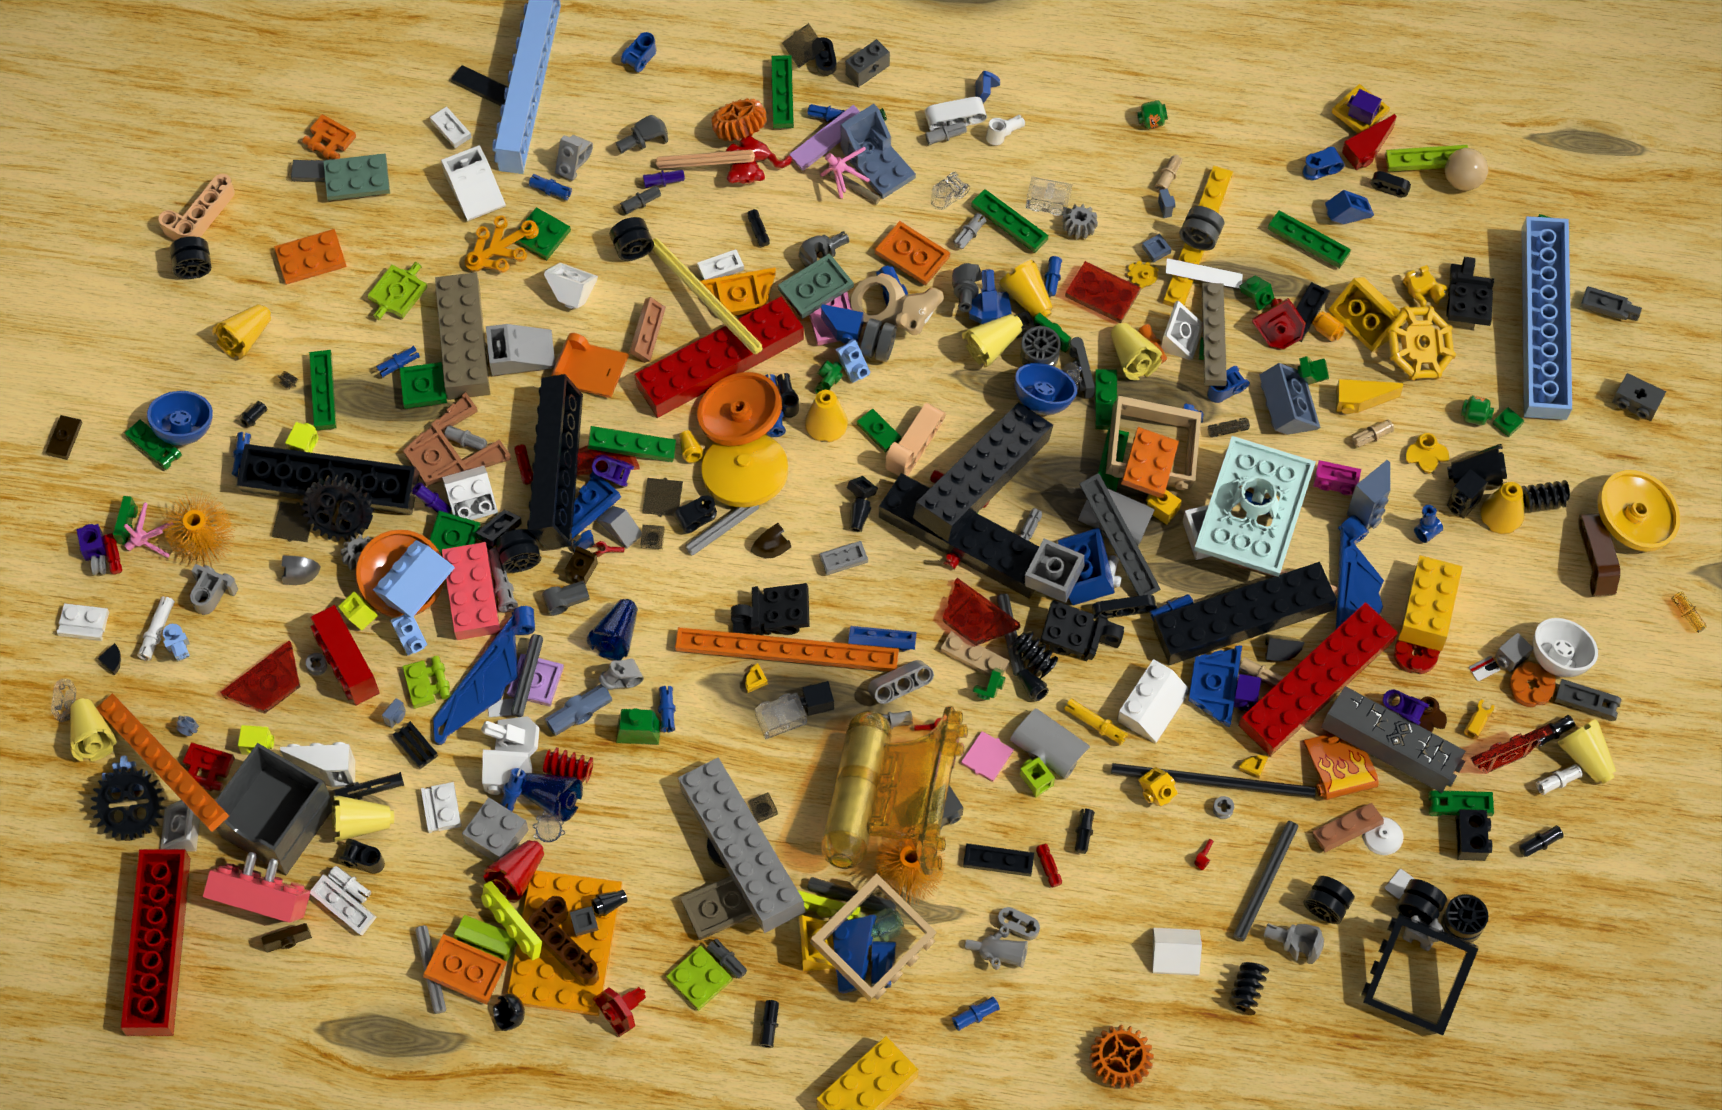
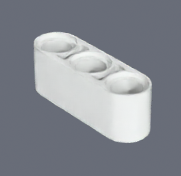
(948, 113)

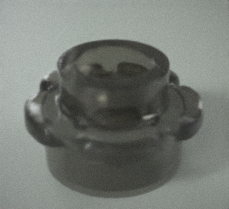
(287, 380)

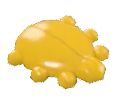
(1143, 274)

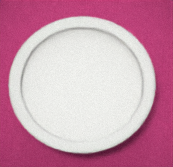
(1385, 838)

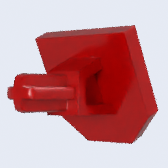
(1280, 324)
(618, 1009)

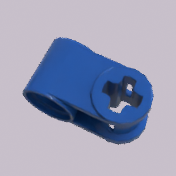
(639, 55)
(1322, 164)
(1234, 385)

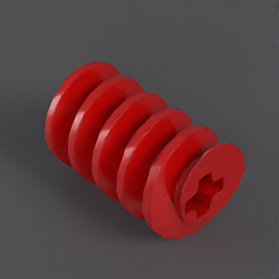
(568, 765)

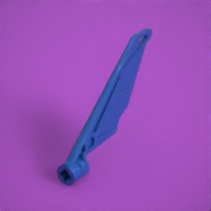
(1356, 576)
(487, 678)

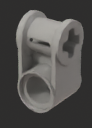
(621, 675)

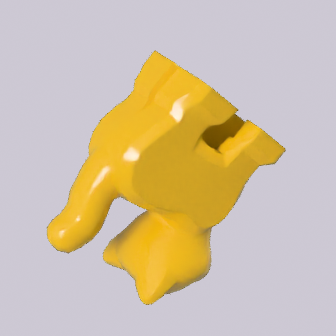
(1422, 285)

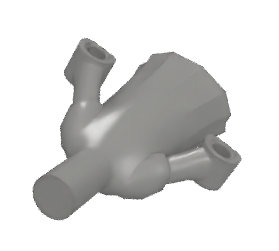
(1000, 950)

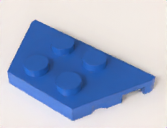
(1215, 683)

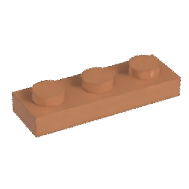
(647, 329)
(1348, 827)

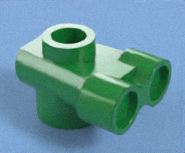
(830, 375)

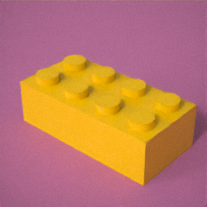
(1430, 603)
(871, 1080)

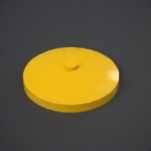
(746, 472)
(1638, 510)

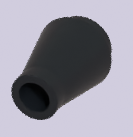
(859, 513)
(1033, 685)
(607, 902)

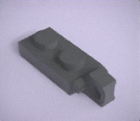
(1610, 304)

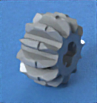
(1080, 221)
(353, 550)

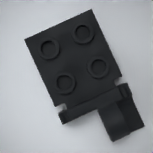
(1469, 295)
(778, 609)
(1076, 632)

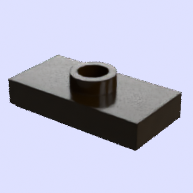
(64, 437)
(286, 938)

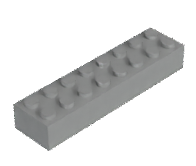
(741, 845)

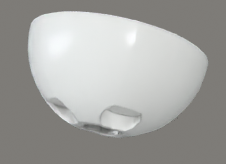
(1564, 647)

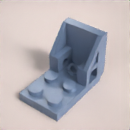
(879, 160)

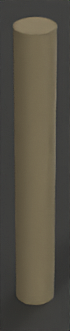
(858, 188)

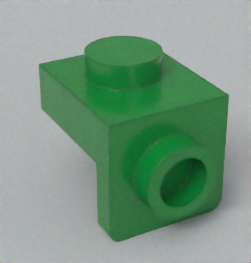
(1258, 290)
(1313, 371)
(996, 682)

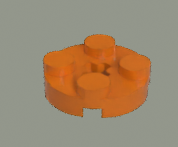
(1520, 688)

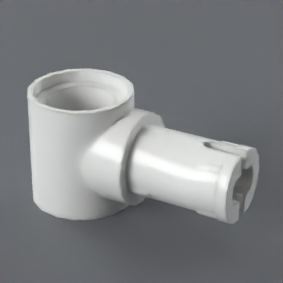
(1000, 128)

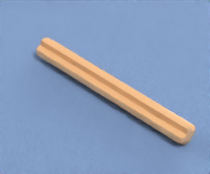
(703, 159)

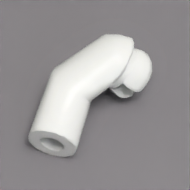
(1113, 562)

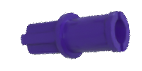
(663, 178)
(430, 499)

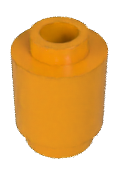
(1329, 326)

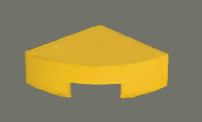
(755, 678)
(1253, 765)

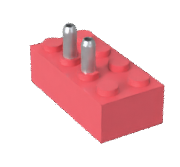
(257, 893)

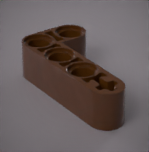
(1600, 554)
(567, 945)

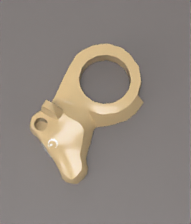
(905, 311)

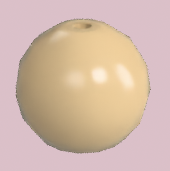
(1466, 169)

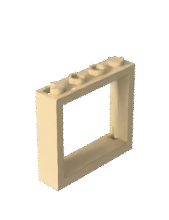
(1162, 414)
(895, 972)

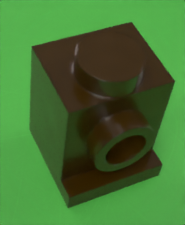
(581, 573)

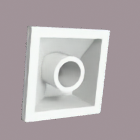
(570, 284)
(498, 767)

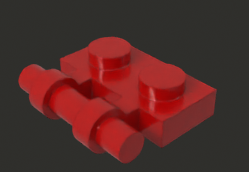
(208, 760)

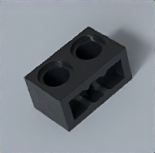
(1467, 834)

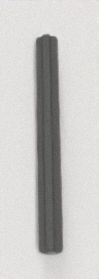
(1265, 881)

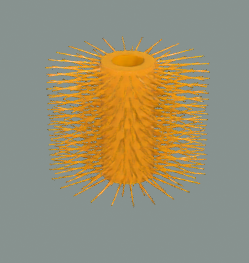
(198, 529)
(907, 871)

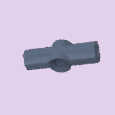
(578, 709)

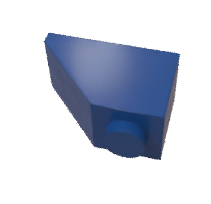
(1348, 208)
(842, 322)

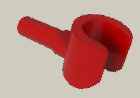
(604, 548)
(953, 560)
(928, 726)
(1201, 859)

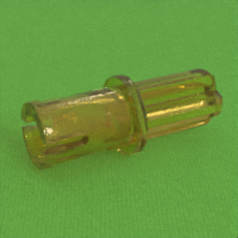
(1689, 611)

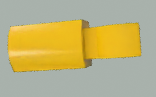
(1478, 720)

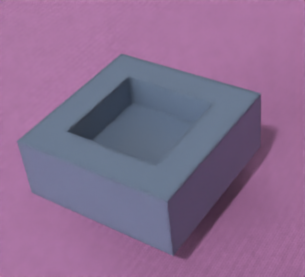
(1166, 203)
(1156, 248)
(394, 713)

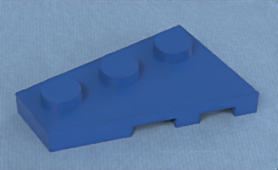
(592, 502)
(852, 945)

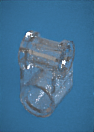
(951, 189)

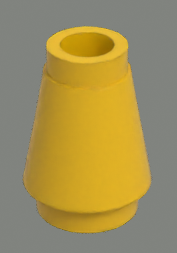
(690, 447)

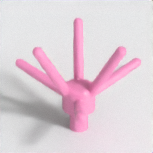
(838, 166)
(140, 537)

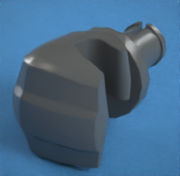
(643, 131)
(822, 244)
(964, 286)

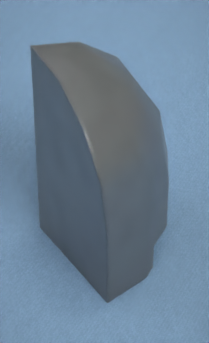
(299, 570)

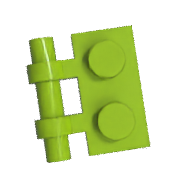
(419, 685)

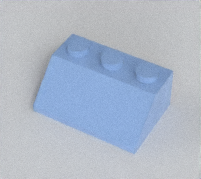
(413, 579)

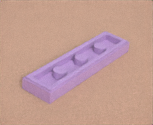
(822, 141)

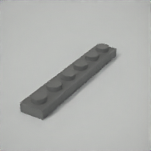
(1119, 536)

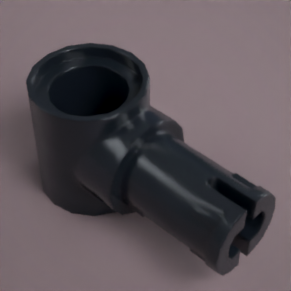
(788, 396)

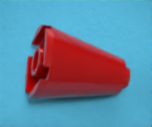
(515, 870)

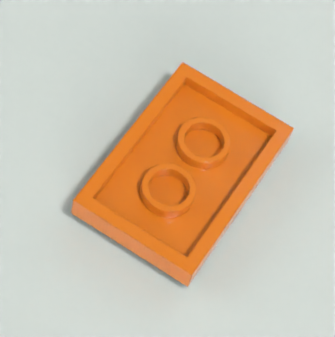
(912, 253)
(310, 256)
(1150, 462)
(465, 969)

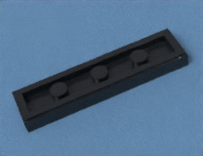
(480, 85)

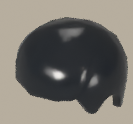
(509, 1014)

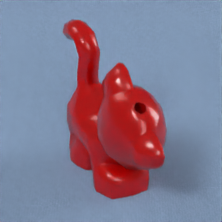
(749, 172)

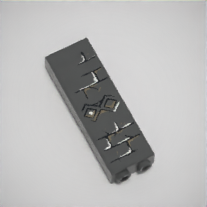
(1394, 739)

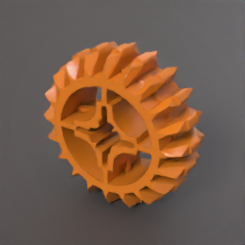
(739, 119)
(1130, 1052)

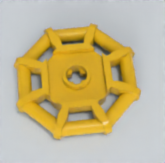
(1410, 342)

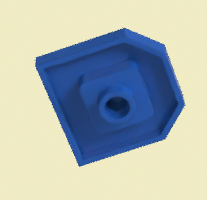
(989, 303)

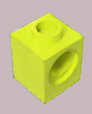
(302, 438)
(357, 611)
(252, 735)

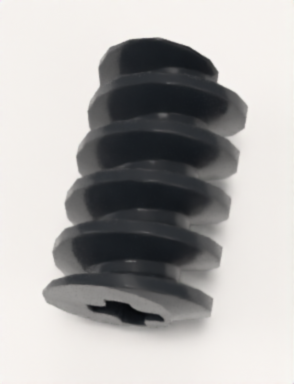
(1545, 495)
(1034, 653)
(1246, 987)

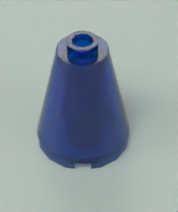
(614, 631)
(553, 793)

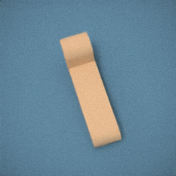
(218, 190)
(905, 455)

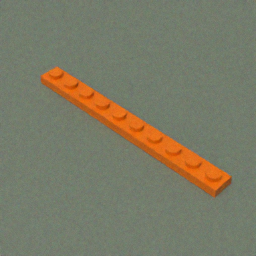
(787, 649)
(162, 762)

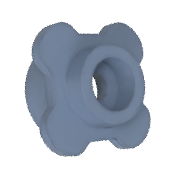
(187, 725)

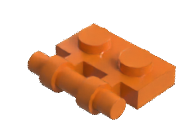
(333, 133)

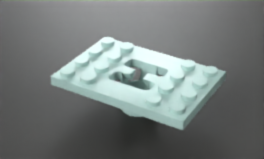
(1244, 539)

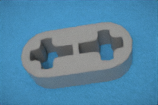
(1020, 918)

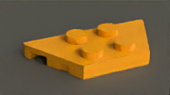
(742, 291)

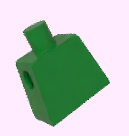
(638, 727)

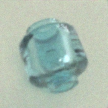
(887, 925)

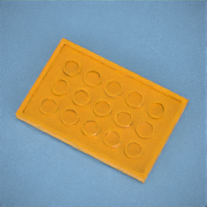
(545, 981)

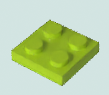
(699, 978)

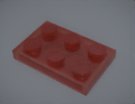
(1102, 292)

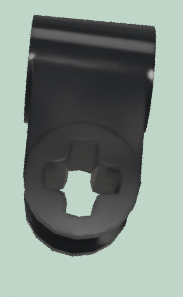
(695, 515)
(358, 854)

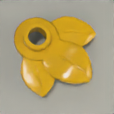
(1427, 455)

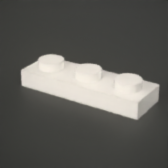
(342, 904)

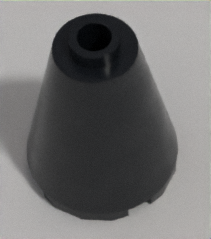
(1486, 463)

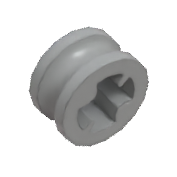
(98, 565)
(315, 657)
(1217, 810)

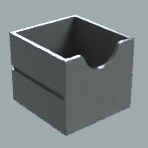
(273, 808)

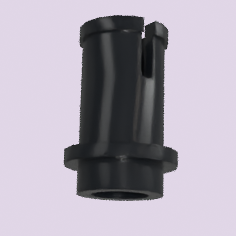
(255, 412)

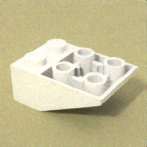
(473, 183)
(329, 763)

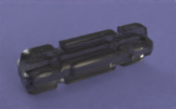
(1228, 427)

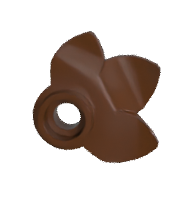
(1432, 718)

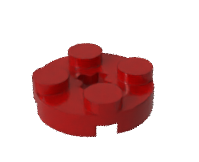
(1416, 663)

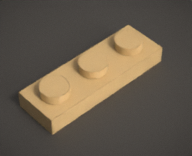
(973, 656)

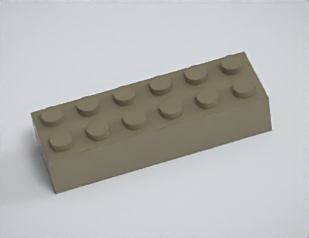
(462, 335)

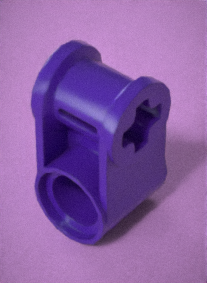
(613, 470)
(1408, 707)

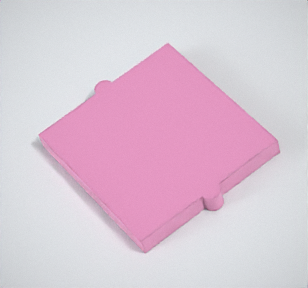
(987, 756)

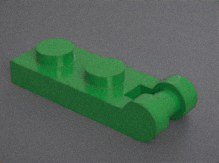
(150, 444)
(1460, 800)

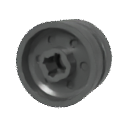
(1202, 228)
(878, 340)
(1040, 346)

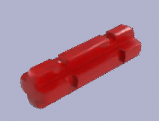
(524, 464)
(112, 554)
(1049, 865)

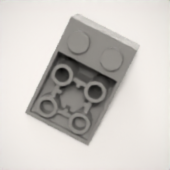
(519, 349)

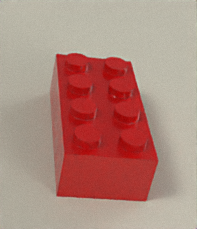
(343, 656)

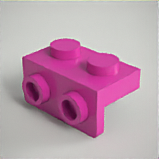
(1336, 477)

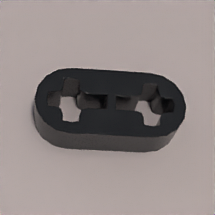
(1390, 184)

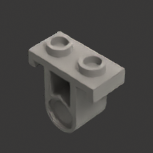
(571, 155)
(210, 586)

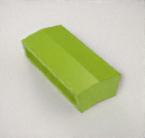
(485, 937)

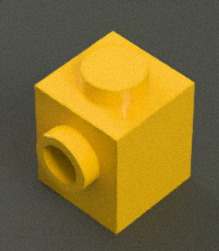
(1165, 507)

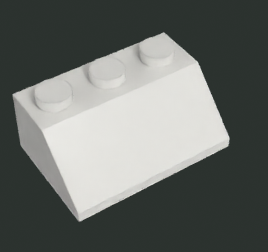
(1153, 702)

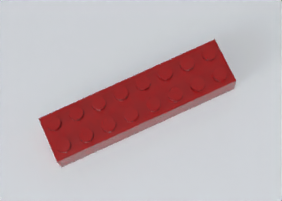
(716, 356)
(1317, 679)
(156, 942)

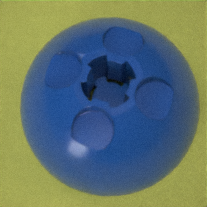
(1044, 388)
(180, 417)

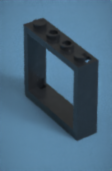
(1459, 981)

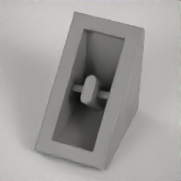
(620, 525)

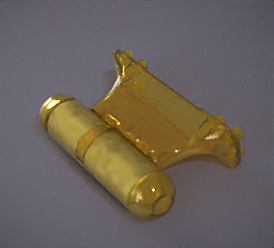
(891, 789)

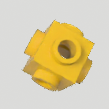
(1158, 787)

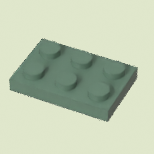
(356, 177)
(815, 286)

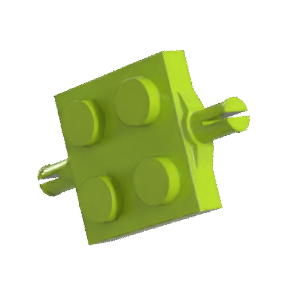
(397, 291)

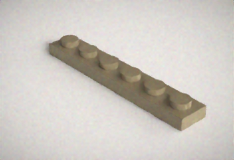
(1214, 334)

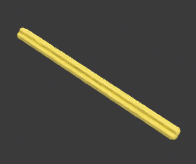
(706, 297)

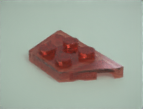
(976, 616)
(267, 681)
(1511, 751)

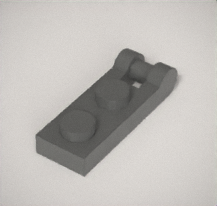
(1078, 351)
(1588, 699)

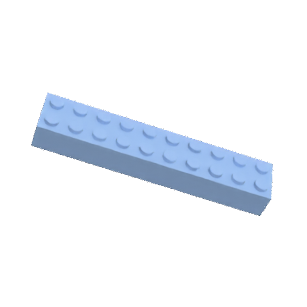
(525, 84)
(1546, 318)

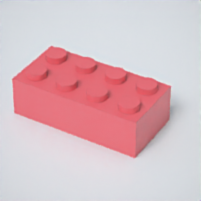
(471, 591)

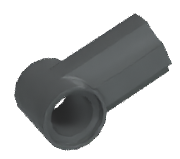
(559, 599)

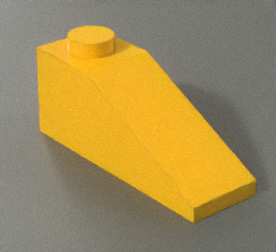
(1360, 395)

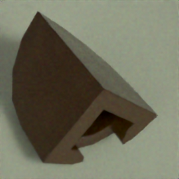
(771, 543)

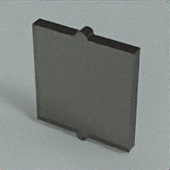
(803, 45)
(662, 497)
(291, 523)

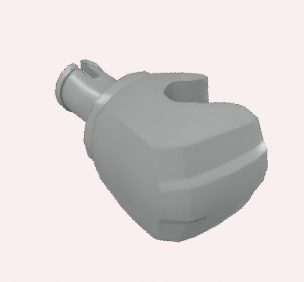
(1298, 939)

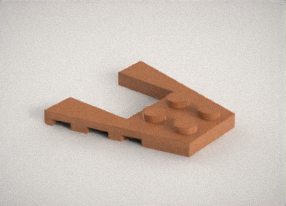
(435, 455)

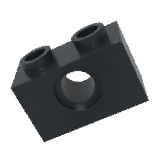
(1467, 494)

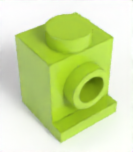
(1037, 768)

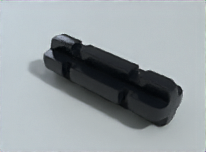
(758, 228)

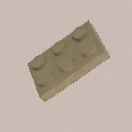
(716, 907)

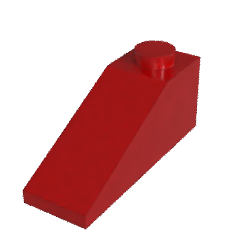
(1364, 147)

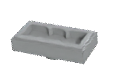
(843, 558)

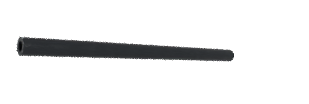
(1220, 781)

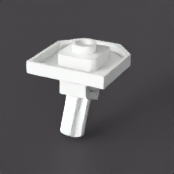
(513, 734)

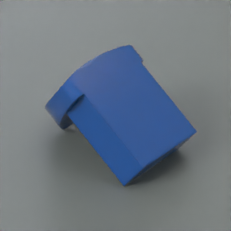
(984, 83)

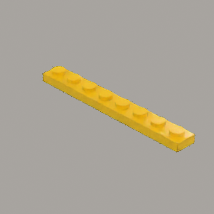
(1212, 198)

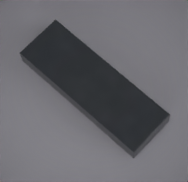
(1311, 305)
(998, 860)

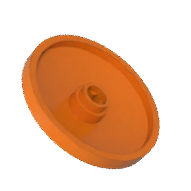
(739, 408)
(377, 561)

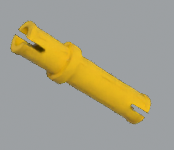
(1104, 726)

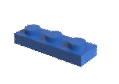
(882, 637)

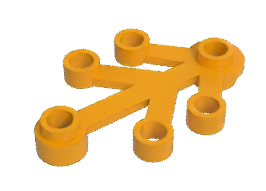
(498, 246)

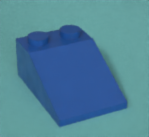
(1096, 575)

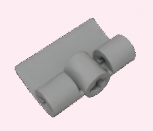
(1134, 514)
(1049, 741)

